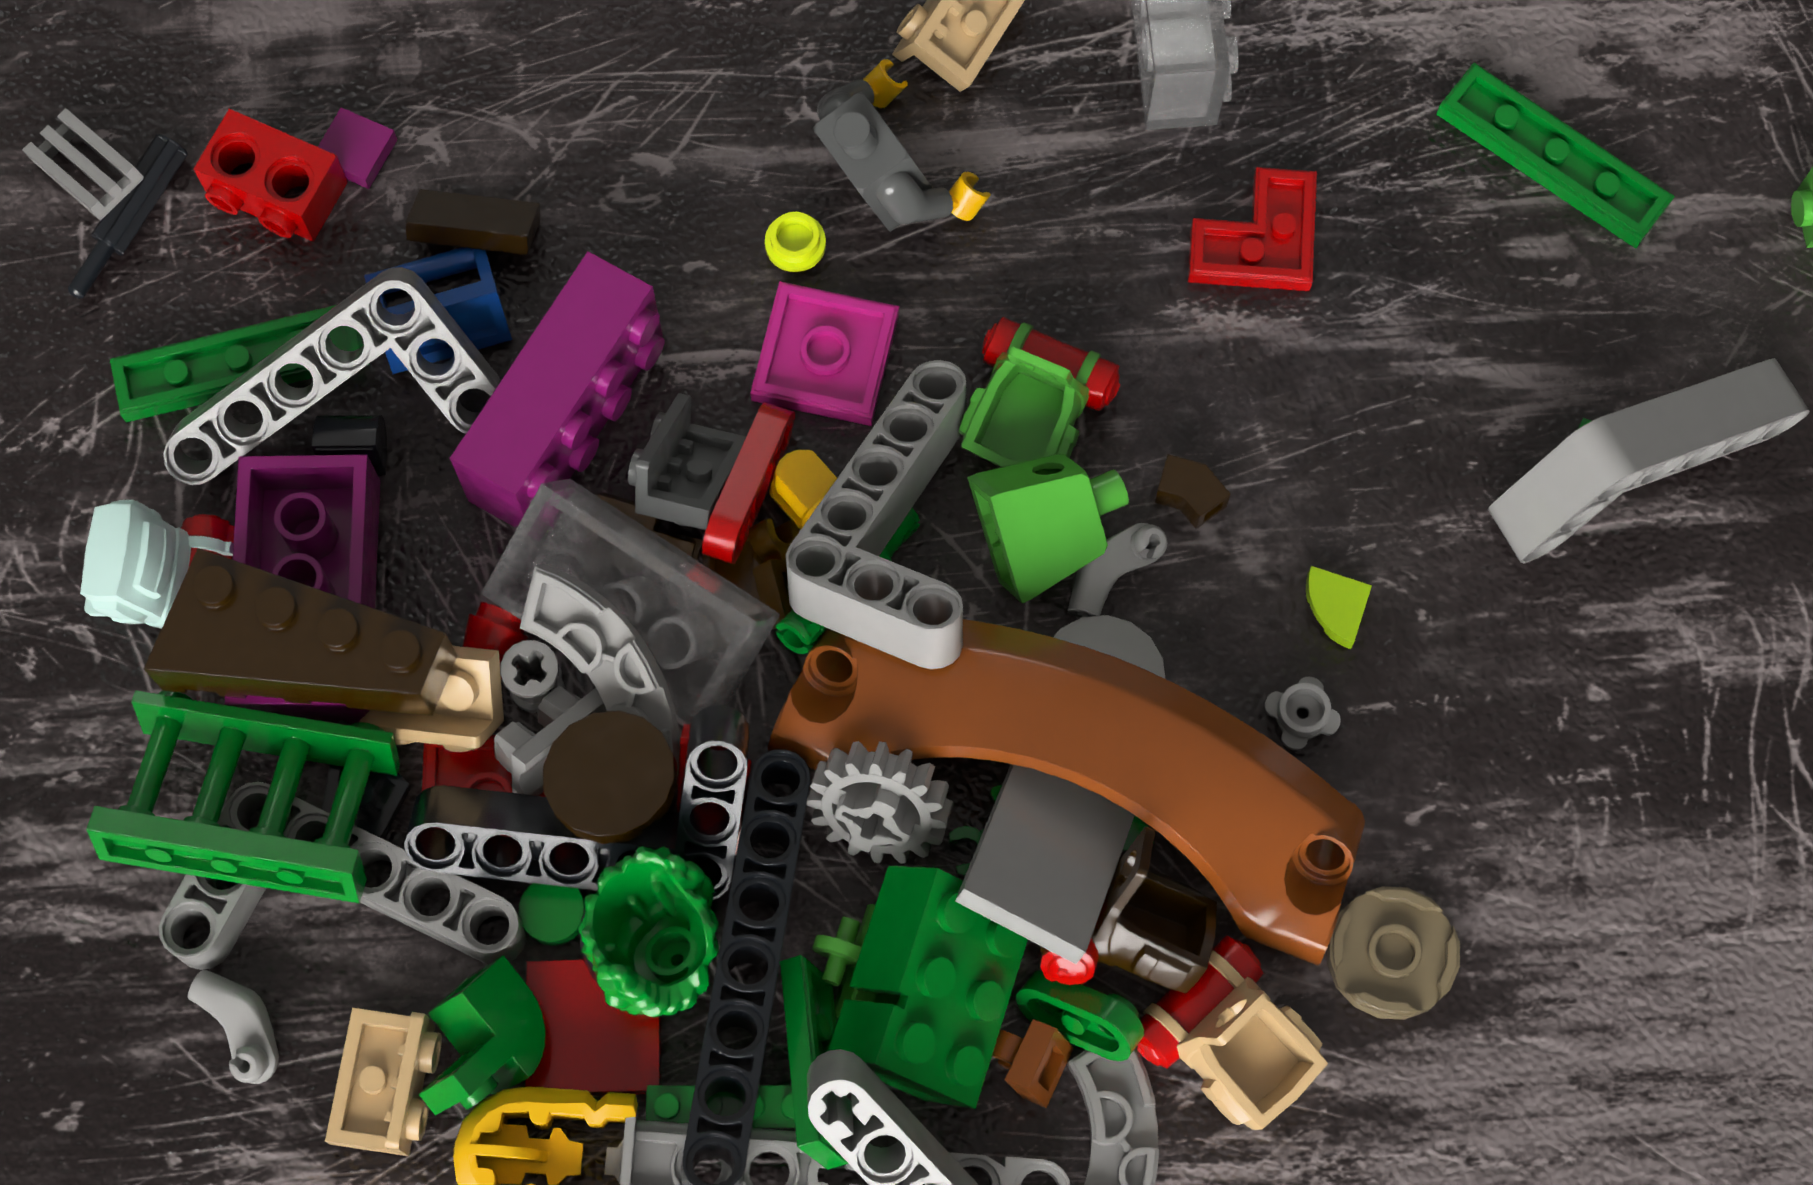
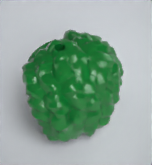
(651, 932)

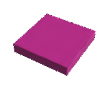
(825, 353)

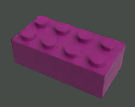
(561, 390)
(315, 526)

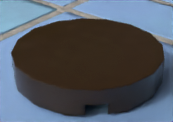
(610, 776)

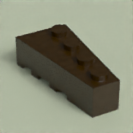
(277, 638)

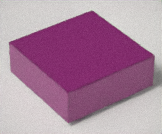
(360, 146)

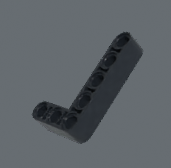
(537, 841)

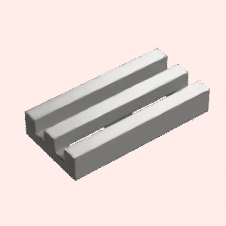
(59, 140)

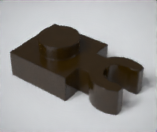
(771, 576)

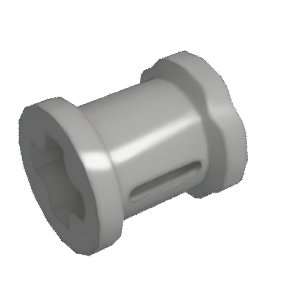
(530, 658)

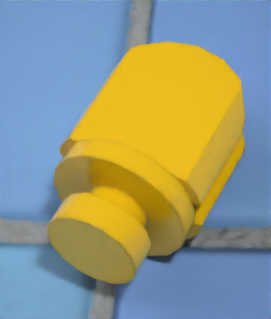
(800, 484)

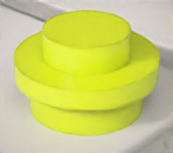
(795, 242)

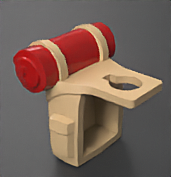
(1235, 1038)

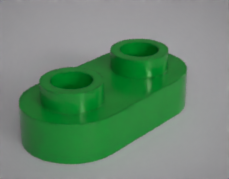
(1083, 1016)

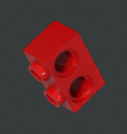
(278, 166)

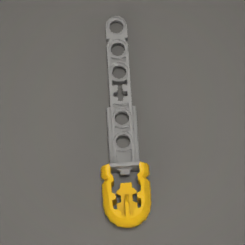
(650, 1153)

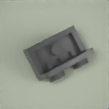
(682, 467)

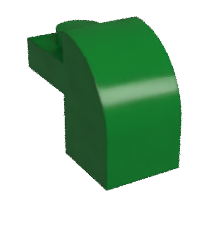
(494, 1029)

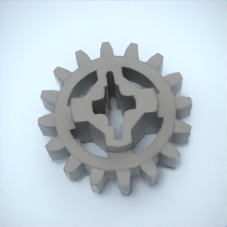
(879, 802)

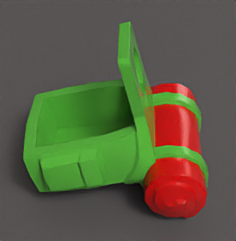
(1033, 395)

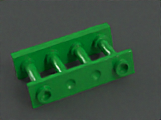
(263, 853)

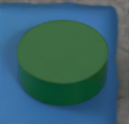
(551, 913)

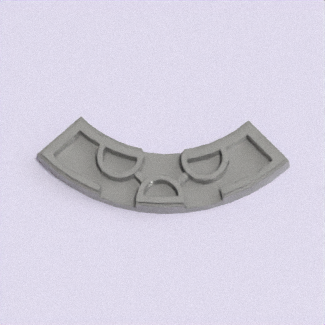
(603, 646)
(1119, 1118)

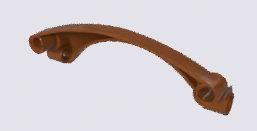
(1216, 788)

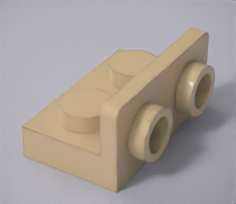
(955, 35)
(466, 711)

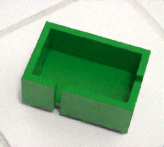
(951, 984)

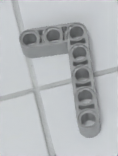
(332, 367)
(1640, 448)
(835, 556)
(398, 897)

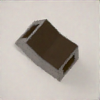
(1192, 490)

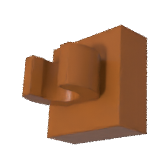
(1034, 1061)

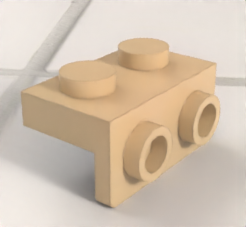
(380, 1081)

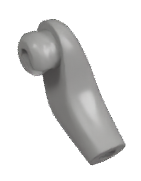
(1125, 552)
(244, 1022)

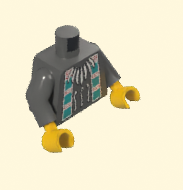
(879, 162)

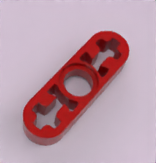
(748, 483)

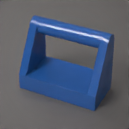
(472, 306)

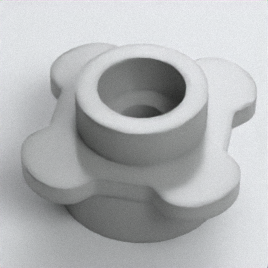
(1306, 695)

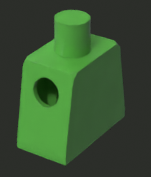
(1043, 520)

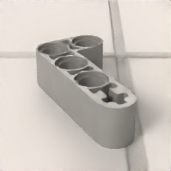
(877, 1112)

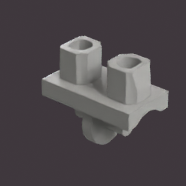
(525, 753)

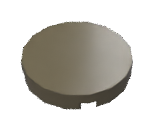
(1393, 953)

